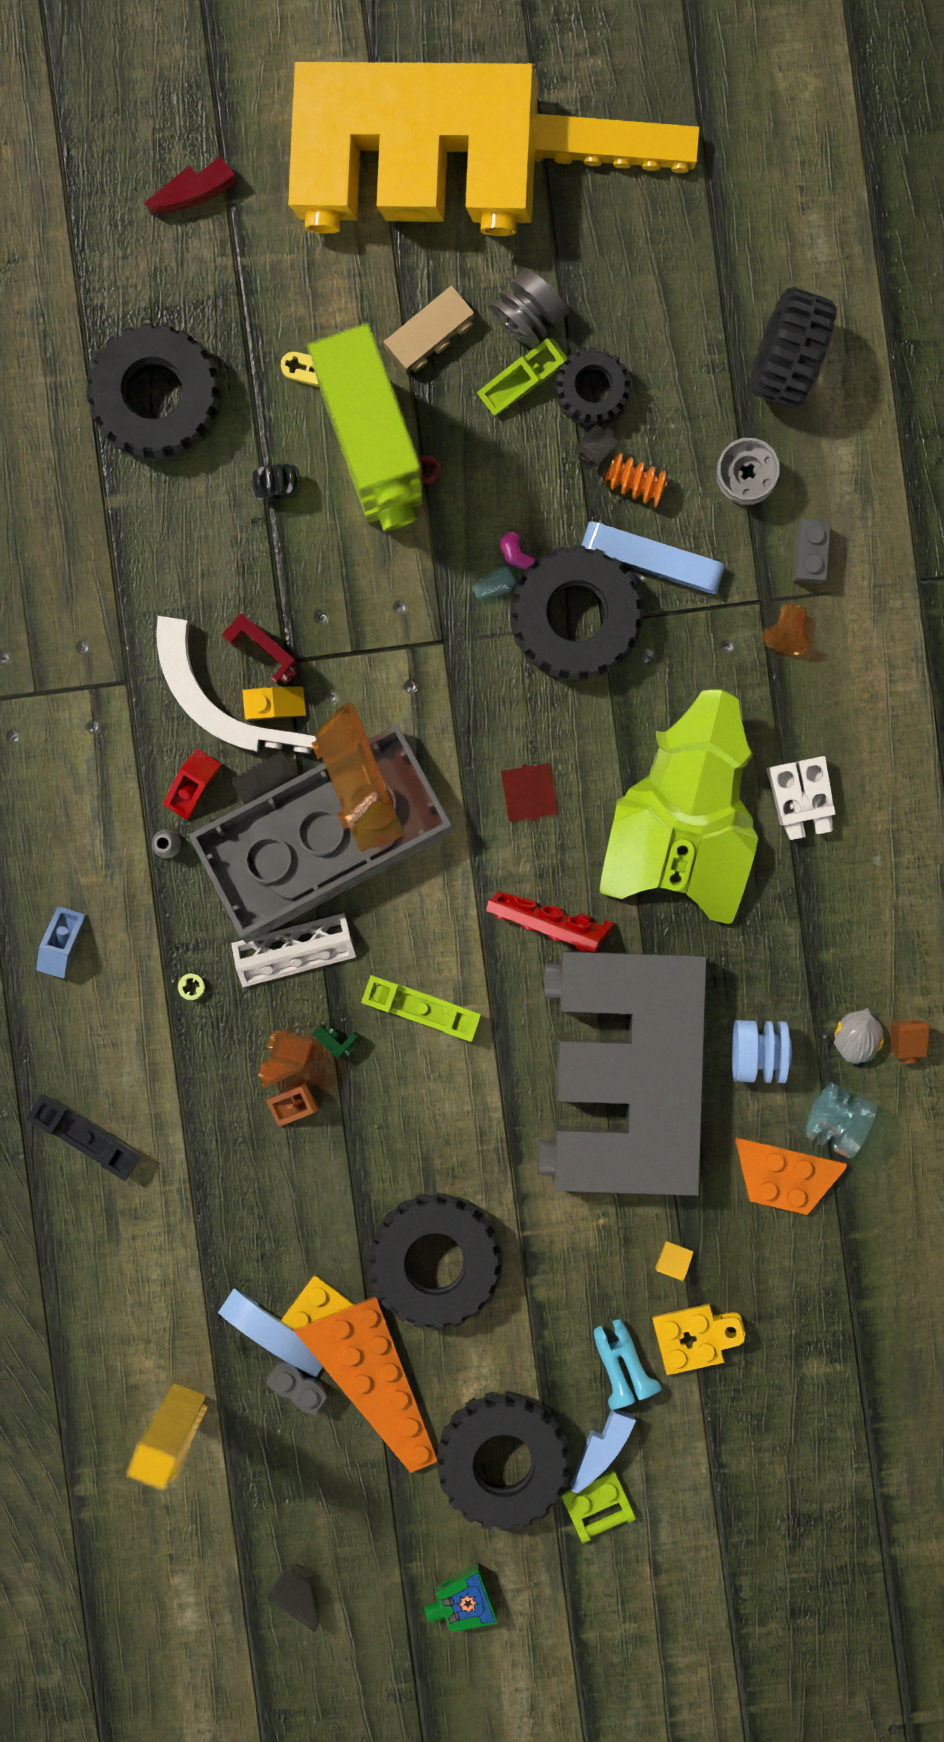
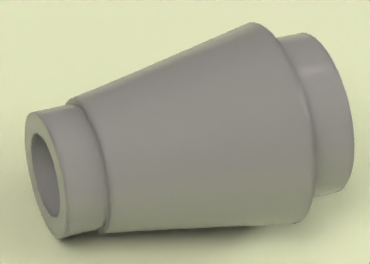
(173, 847)

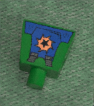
(463, 1601)

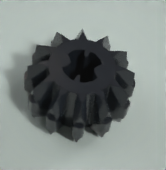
(276, 482)

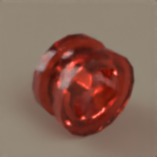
(436, 471)

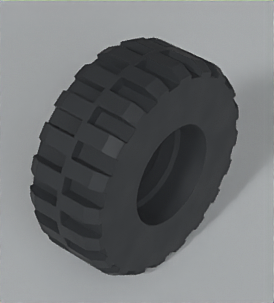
(145, 349)
(567, 569)
(424, 1304)
(503, 1504)

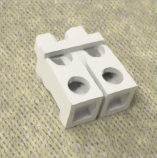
(806, 804)

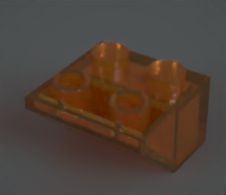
(288, 1055)

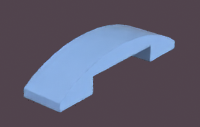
(268, 1332)

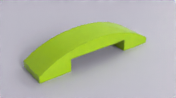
(421, 1008)

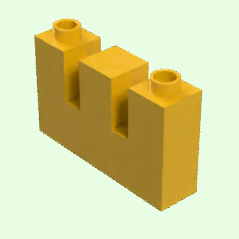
(413, 120)

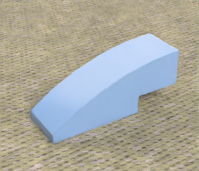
(602, 1448)

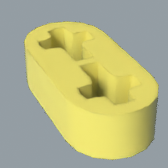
(300, 375)

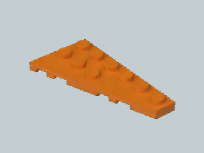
(366, 1366)

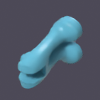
(624, 1348)

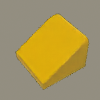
(674, 1261)

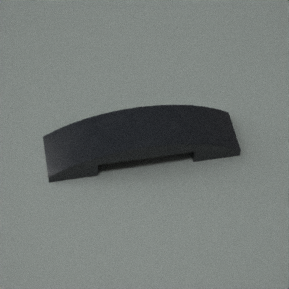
(84, 1136)

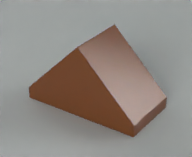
(293, 1104)

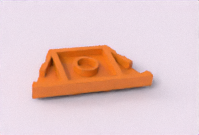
(785, 1176)

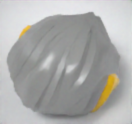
(858, 1036)

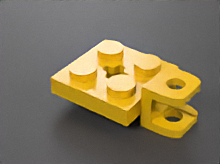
(710, 1335)

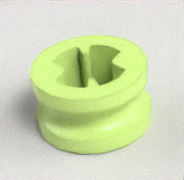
(183, 983)

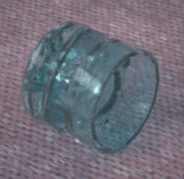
(834, 1117)

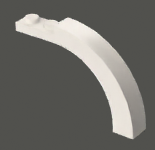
(178, 672)

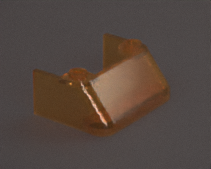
(356, 780)

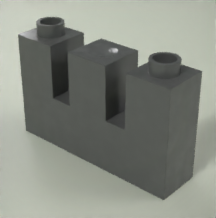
(650, 1072)

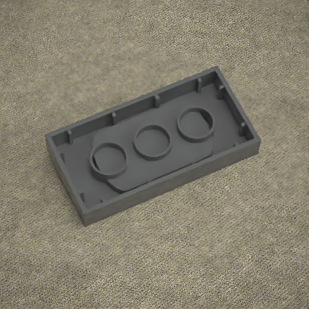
(291, 849)

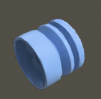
(760, 1051)

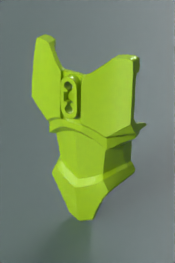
(690, 803)

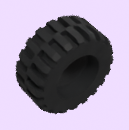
(793, 347)

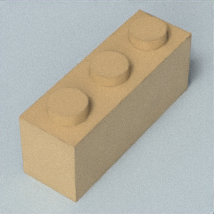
(429, 331)

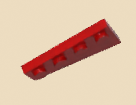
(550, 920)

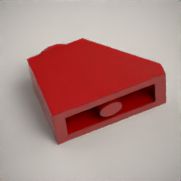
(191, 783)

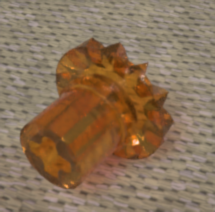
(788, 632)

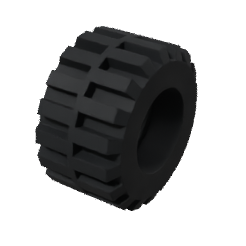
(599, 363)

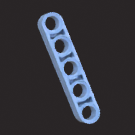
(655, 557)

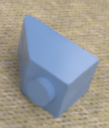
(60, 942)

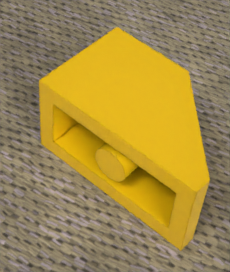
(273, 703)

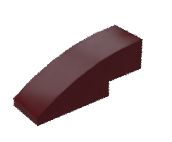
(191, 188)

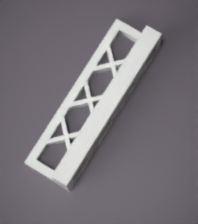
(293, 955)

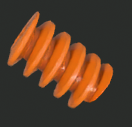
(636, 479)

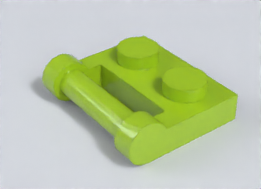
(598, 1495)

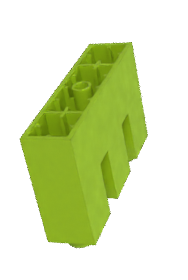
(368, 426)

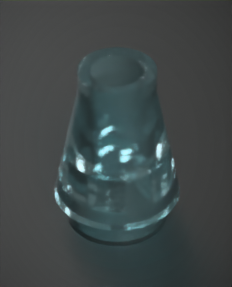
(495, 583)

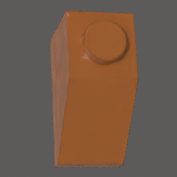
(909, 1040)

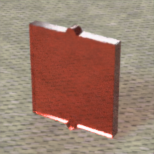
(528, 792)

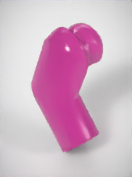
(512, 551)

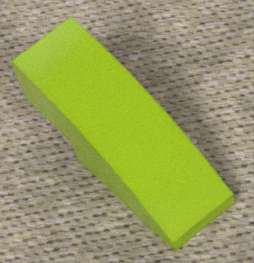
(523, 376)

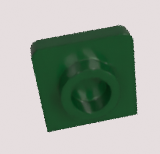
(330, 1038)

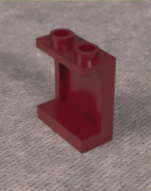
(243, 626)

